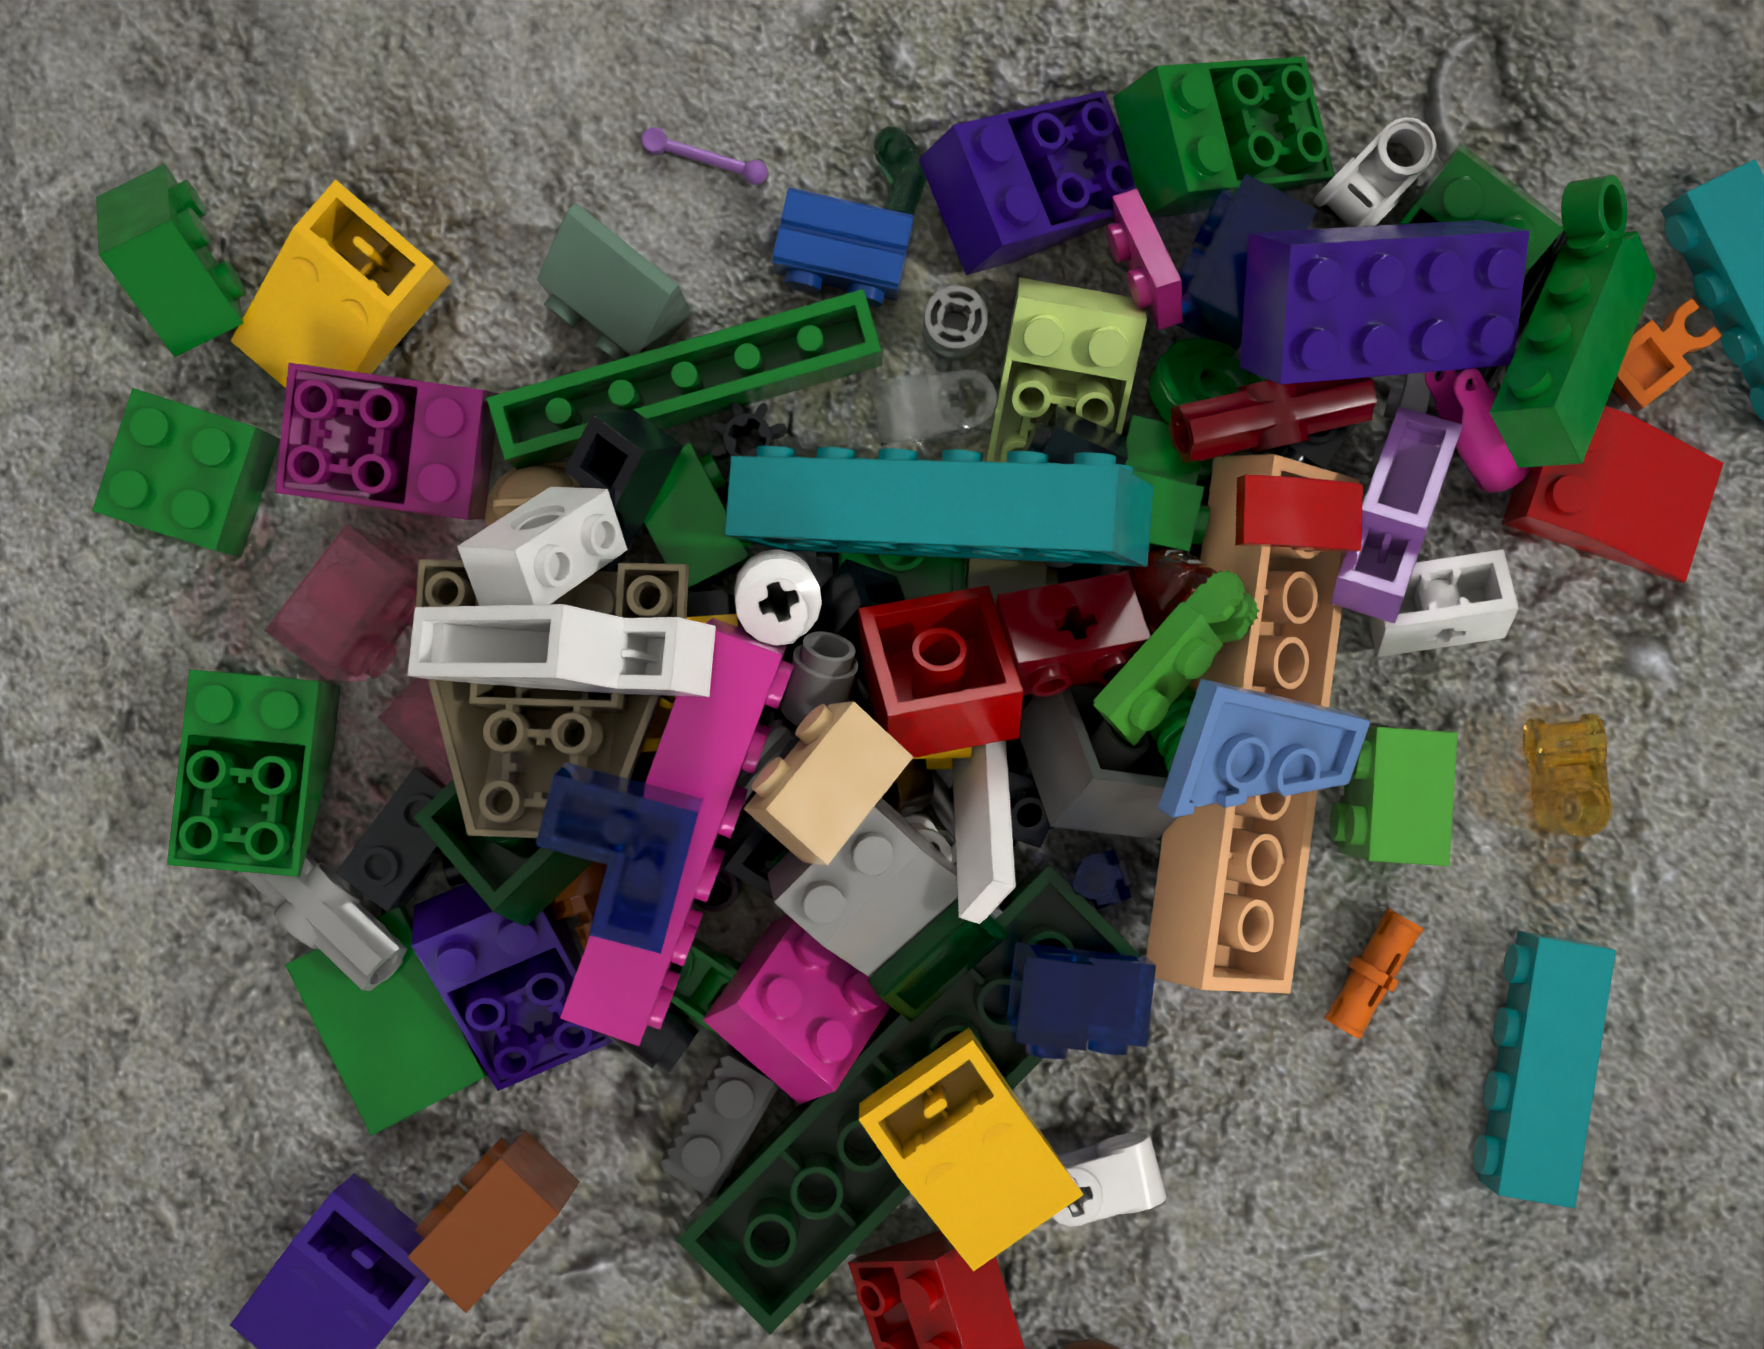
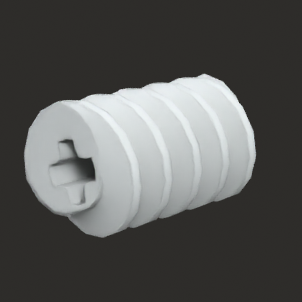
(759, 615)

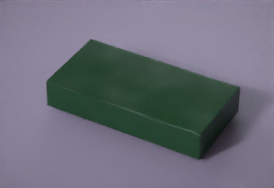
(935, 961)

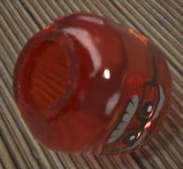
(1167, 582)

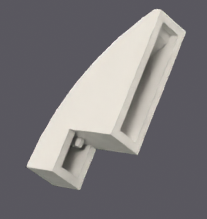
(562, 649)

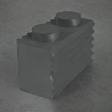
(719, 1123)

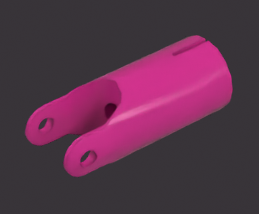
(1480, 440)

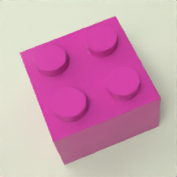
(797, 1012)

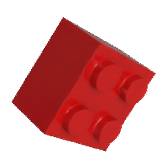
(940, 671)

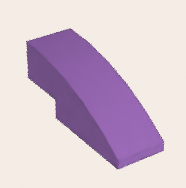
(1397, 514)

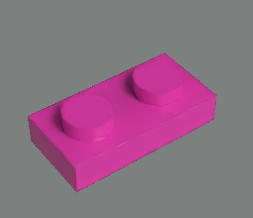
(1152, 273)

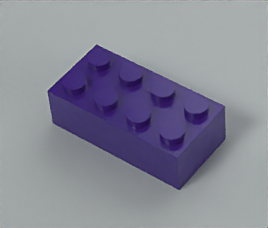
(1382, 300)

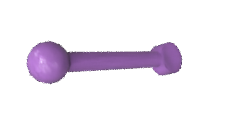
(657, 143)

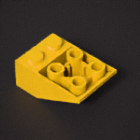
(338, 291)
(968, 1150)

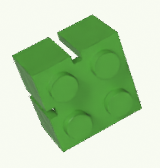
(1399, 798)

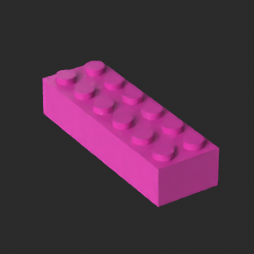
(700, 755)

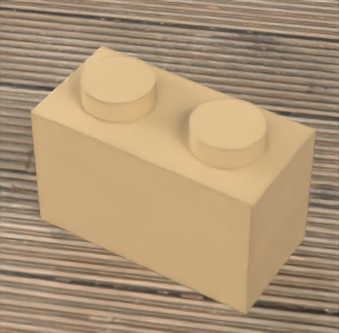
(827, 781)

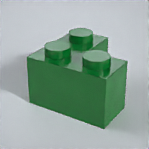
(160, 258)
(1178, 486)

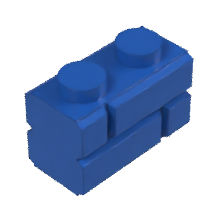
(841, 246)

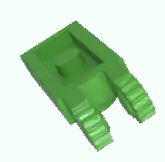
(1176, 655)

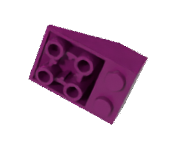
(385, 442)

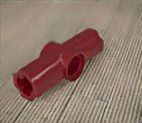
(1268, 416)

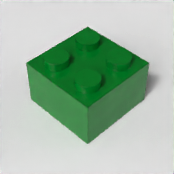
(186, 473)

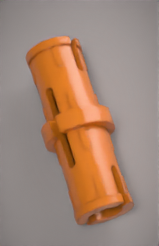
(1373, 973)

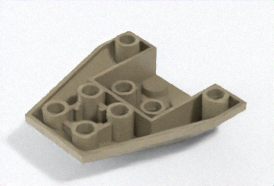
(513, 738)

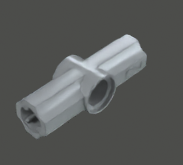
(328, 916)

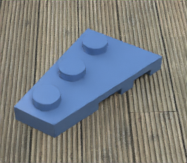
(1256, 745)

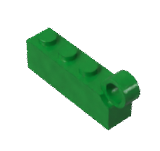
(1576, 330)

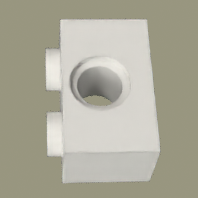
(543, 547)

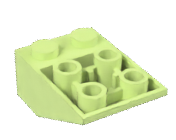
(1065, 352)

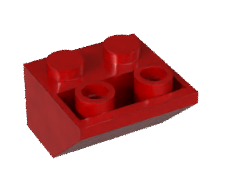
(932, 1299)

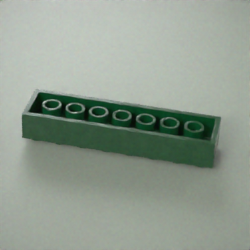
(818, 1174)

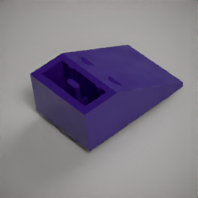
(1027, 179)
(503, 983)
(338, 1278)

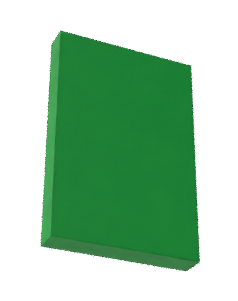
(390, 1043)

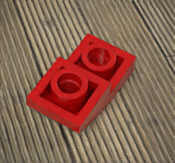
(1298, 513)

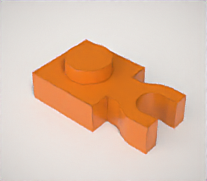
(1656, 357)

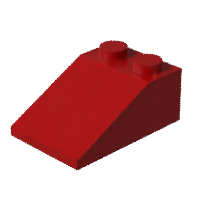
(1629, 501)

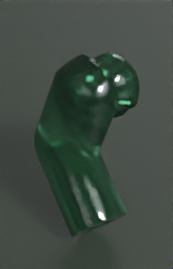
(900, 164)

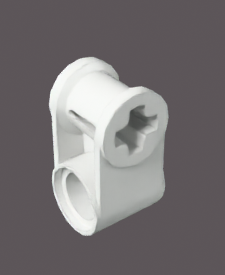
(1372, 183)
(1114, 1177)

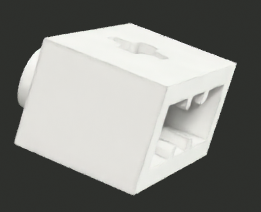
(1450, 605)

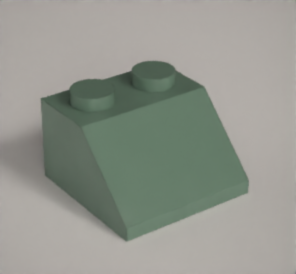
(610, 288)

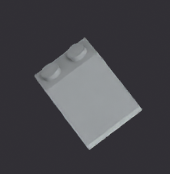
(872, 893)

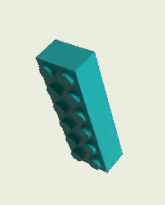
(942, 507)

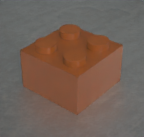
(484, 1230)

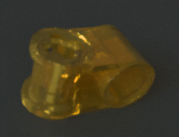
(1567, 769)

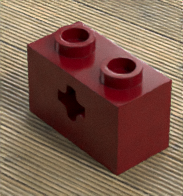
(1072, 631)

